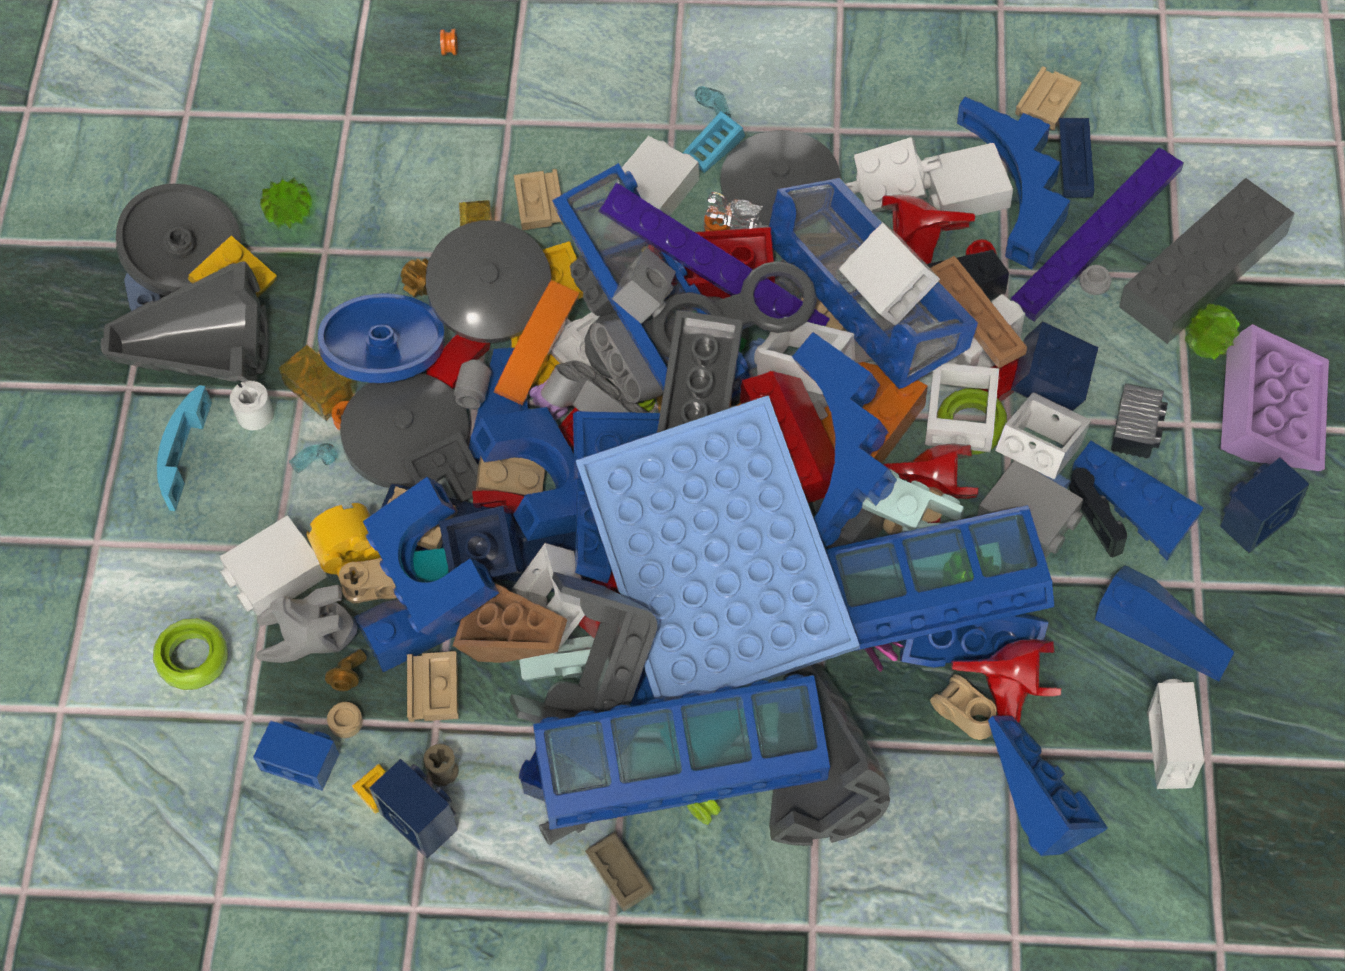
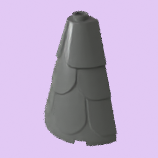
(197, 330)
(855, 787)

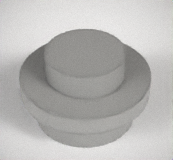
(1095, 280)

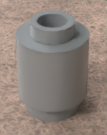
(472, 384)

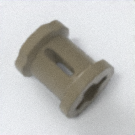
(434, 758)

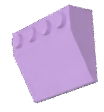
(1274, 401)

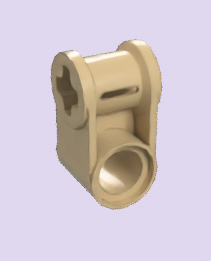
(371, 585)
(962, 702)

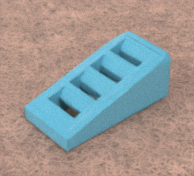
(719, 123)

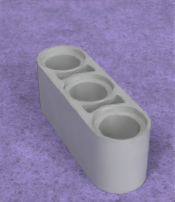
(624, 361)

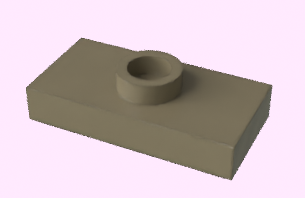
(619, 871)

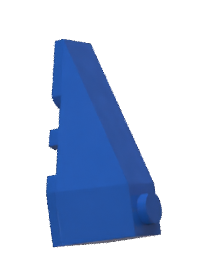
(1158, 620)
(393, 637)
(971, 641)
(1045, 805)

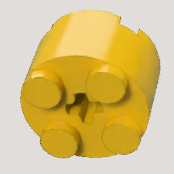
(340, 538)

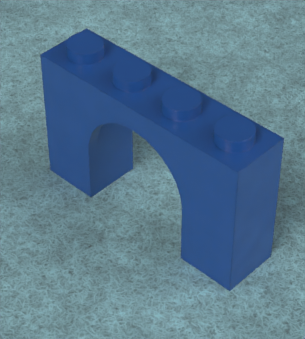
(534, 437)
(395, 534)

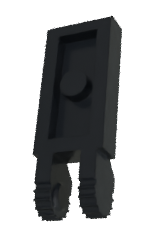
(1097, 512)

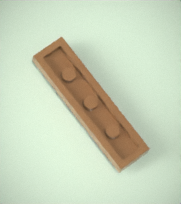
(992, 329)

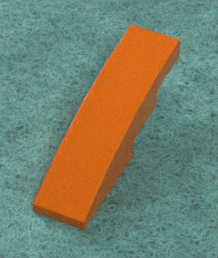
(536, 342)

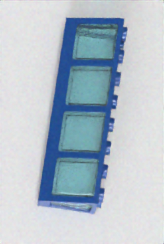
(943, 577)
(681, 751)

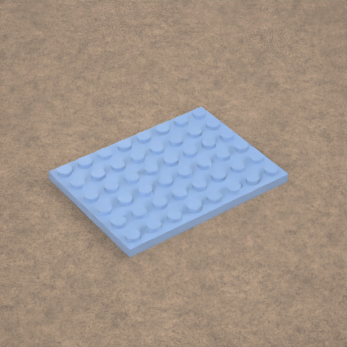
(720, 551)

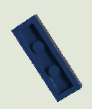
(1075, 157)

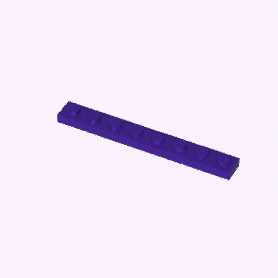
(1097, 233)
(697, 253)

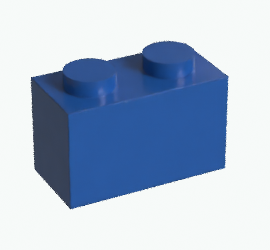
(296, 754)

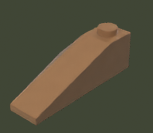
(509, 629)

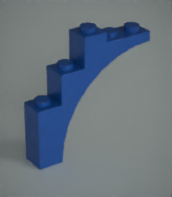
(1034, 175)
(857, 435)

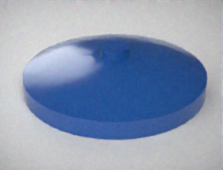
(381, 338)

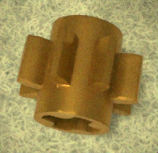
(414, 277)

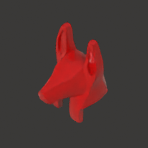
(922, 223)
(937, 469)
(1012, 674)

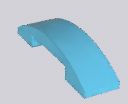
(189, 414)

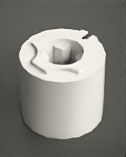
(251, 405)

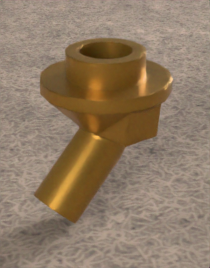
(343, 677)

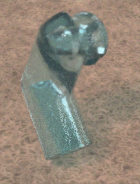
(712, 99)
(311, 453)

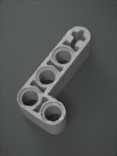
(585, 389)

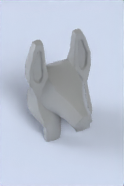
(308, 625)

